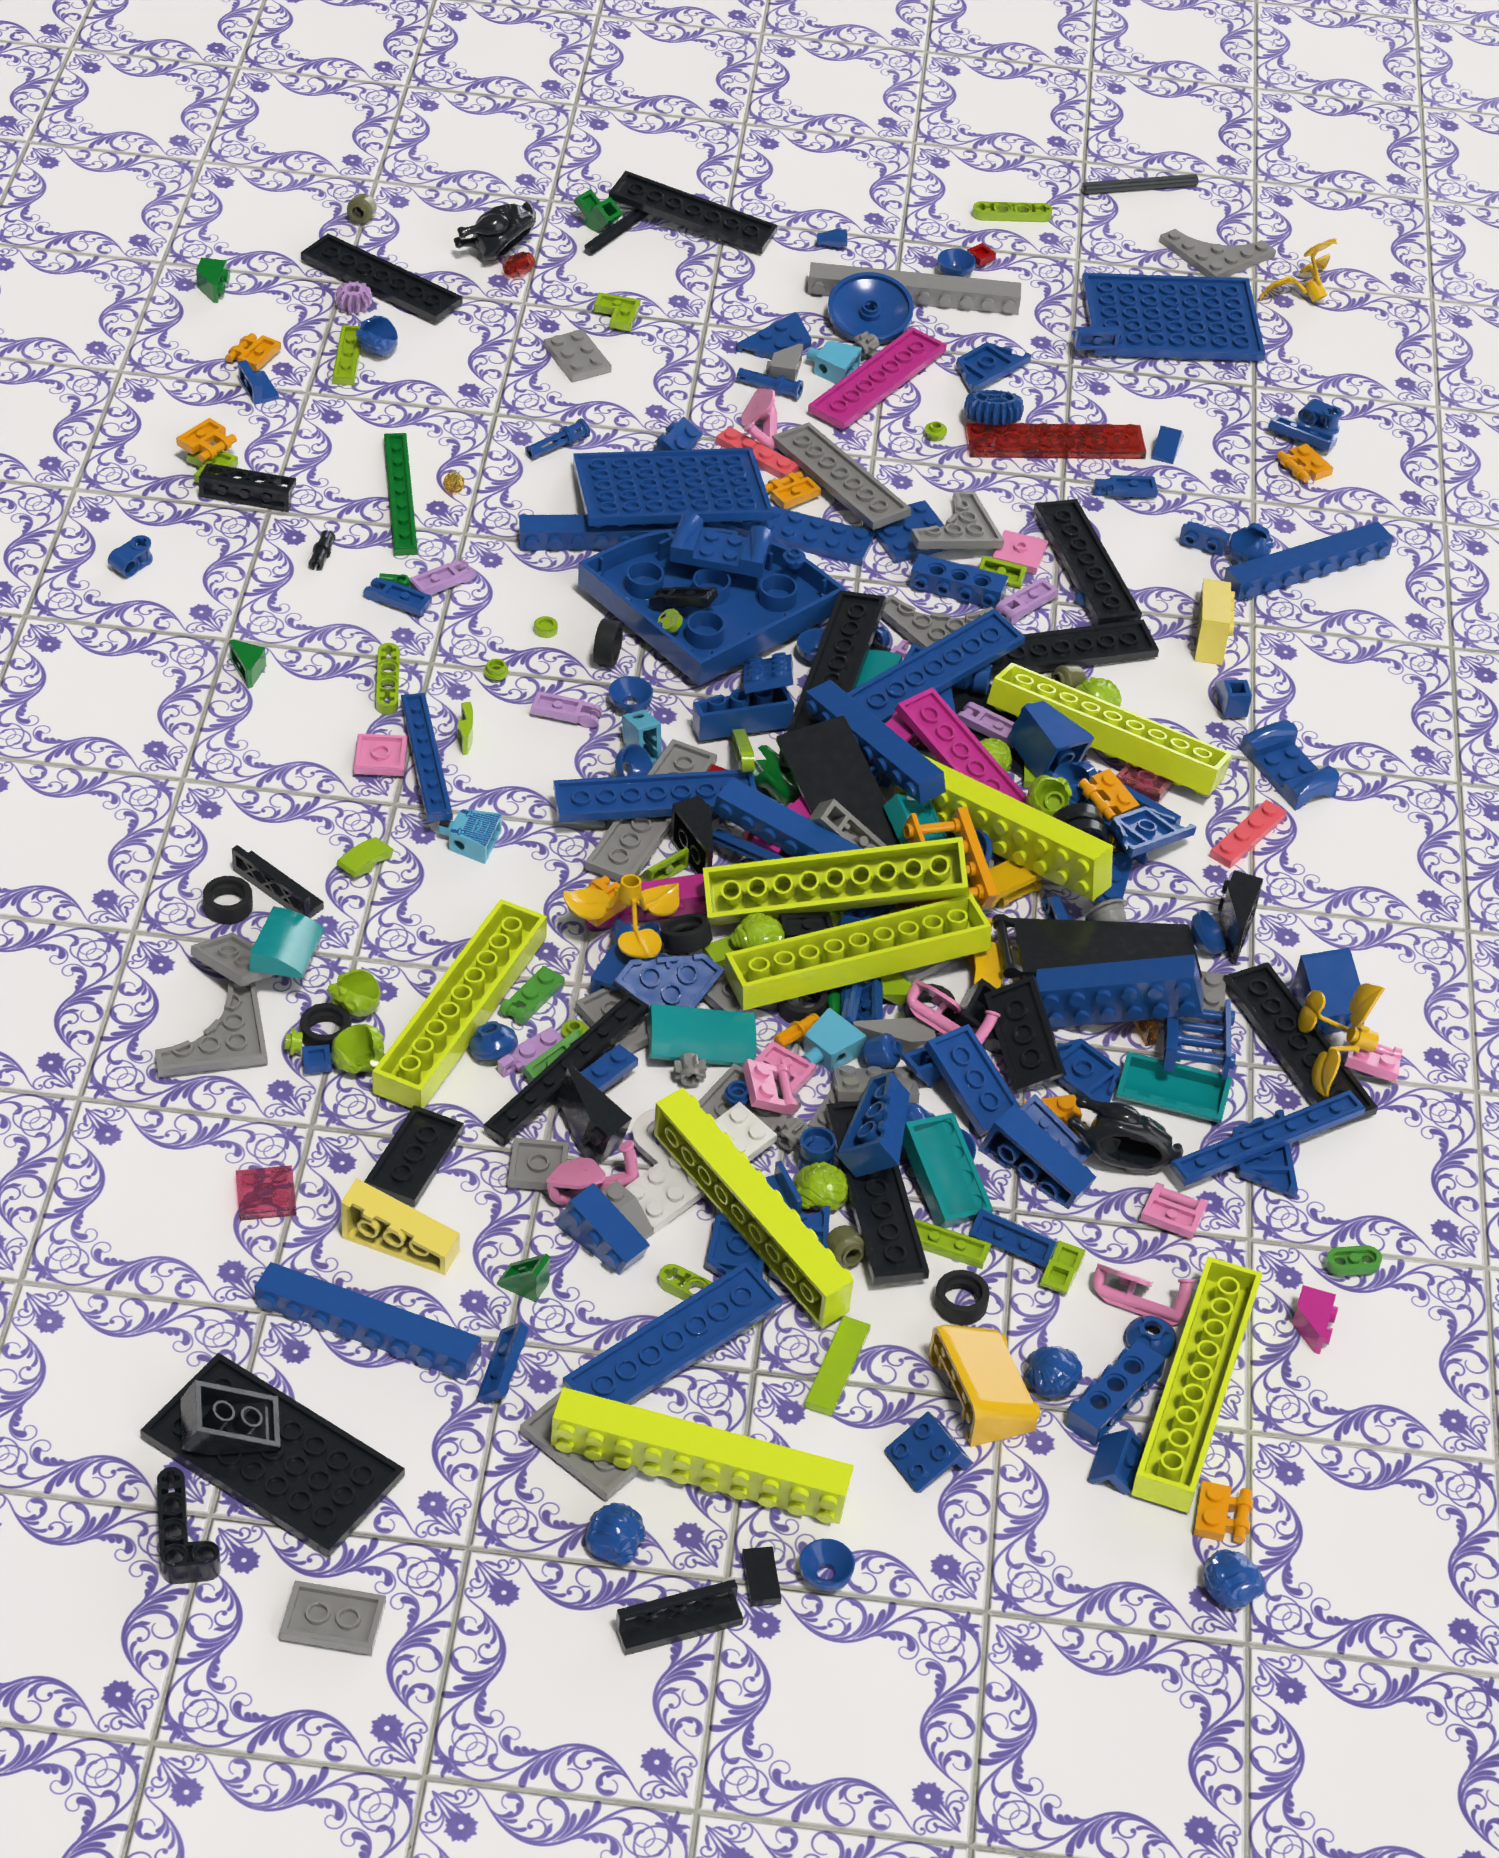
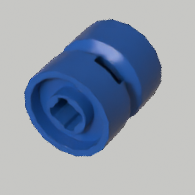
(977, 681)
(816, 1145)

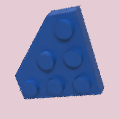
(670, 979)

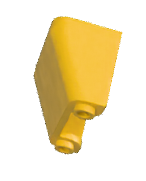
(985, 1382)

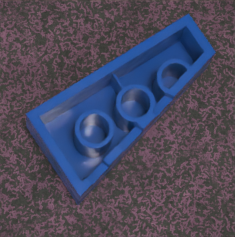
(749, 711)
(877, 1127)
(1037, 1157)

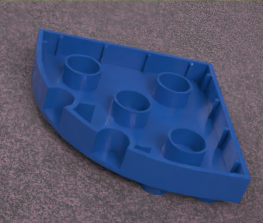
(739, 623)

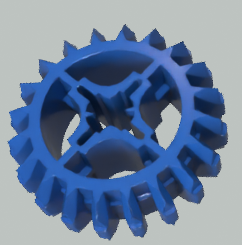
(993, 407)

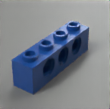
(958, 581)
(1115, 1392)

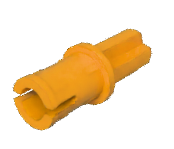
(796, 1030)

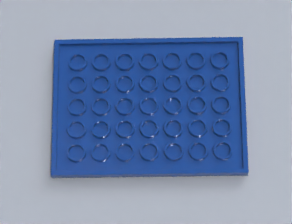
(1175, 316)
(669, 483)

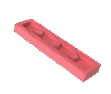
(766, 457)
(1247, 834)

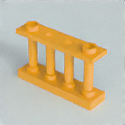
(976, 865)

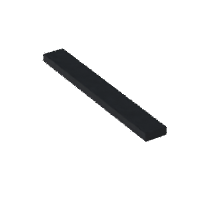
(580, 1055)

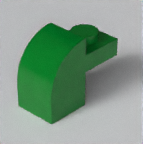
(597, 213)

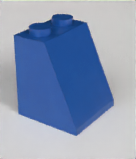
(1047, 738)
(1334, 976)

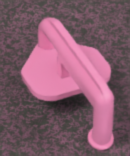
(761, 407)
(936, 1019)
(582, 1172)
(1137, 1304)

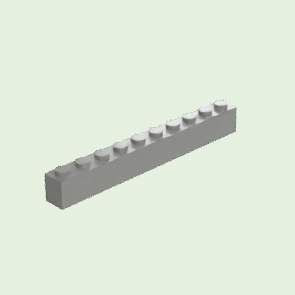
(929, 289)

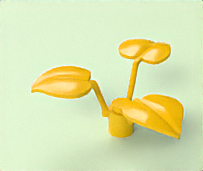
(1314, 286)
(659, 901)
(1358, 1035)

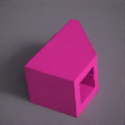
(1312, 1317)

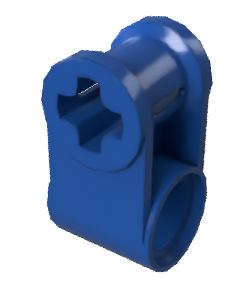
(1320, 416)
(131, 557)

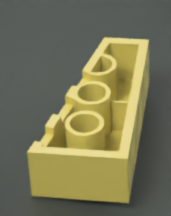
(1214, 621)
(397, 1229)

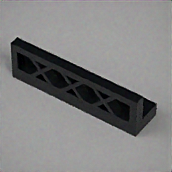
(245, 489)
(275, 883)
(679, 1620)

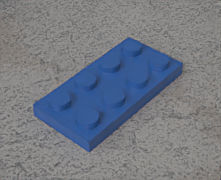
(768, 673)
(971, 1077)

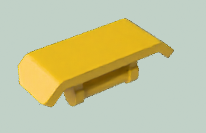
(1012, 882)

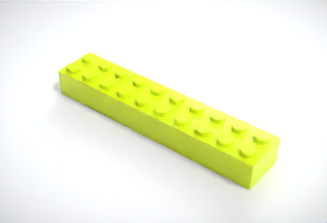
(1117, 730)
(1028, 835)
(837, 880)
(857, 951)
(459, 1005)
(753, 1207)
(1197, 1385)
(701, 1455)

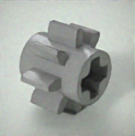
(868, 343)
(690, 1069)
(790, 1132)

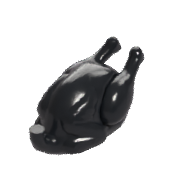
(498, 230)
(1126, 1137)

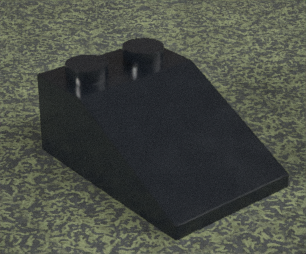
(693, 829)
(1238, 910)
(973, 1013)
(592, 1116)
(228, 1420)

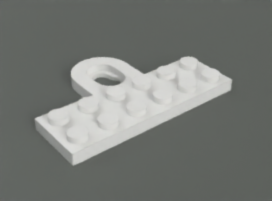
(666, 1187)

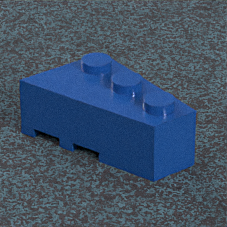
(602, 1229)

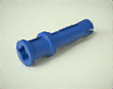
(778, 384)
(564, 436)

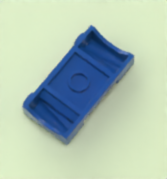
(720, 550)
(1286, 766)

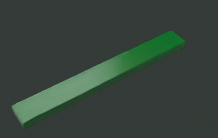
(400, 494)

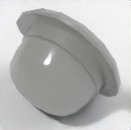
(1108, 910)

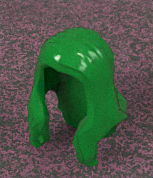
(770, 777)

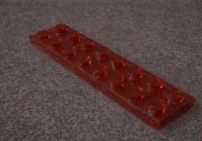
(1055, 441)

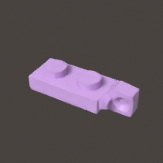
(528, 1051)

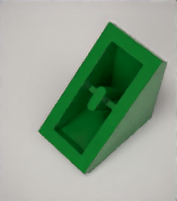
(248, 660)
(527, 1277)

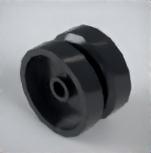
(1085, 818)

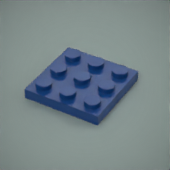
(896, 536)

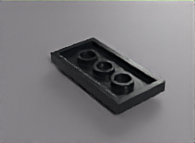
(1025, 1034)
(414, 1155)

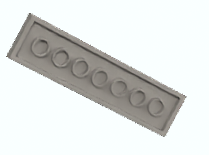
(841, 476)
(634, 840)

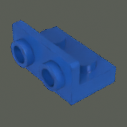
(1204, 538)

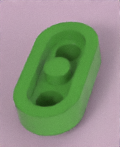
(1351, 1259)

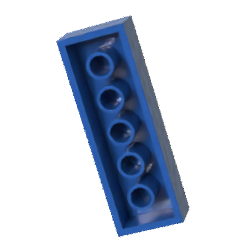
(1121, 991)

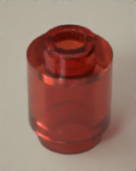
(518, 264)

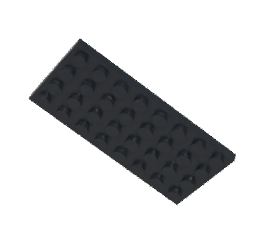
(311, 1486)

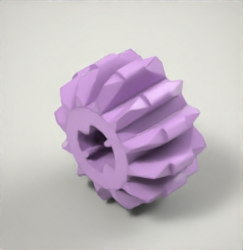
(353, 297)

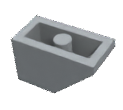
(786, 362)
(629, 1207)

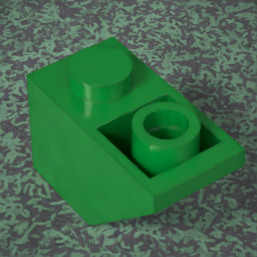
(212, 277)

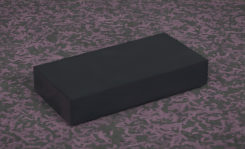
(761, 1576)

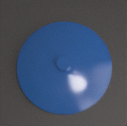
(870, 304)

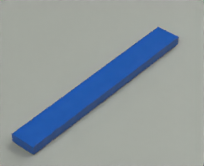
(426, 757)
(1267, 1138)

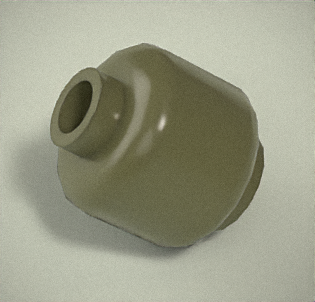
(361, 208)
(1069, 675)
(846, 1245)

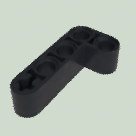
(175, 1524)

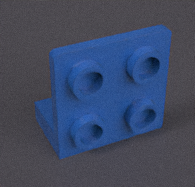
(926, 1452)

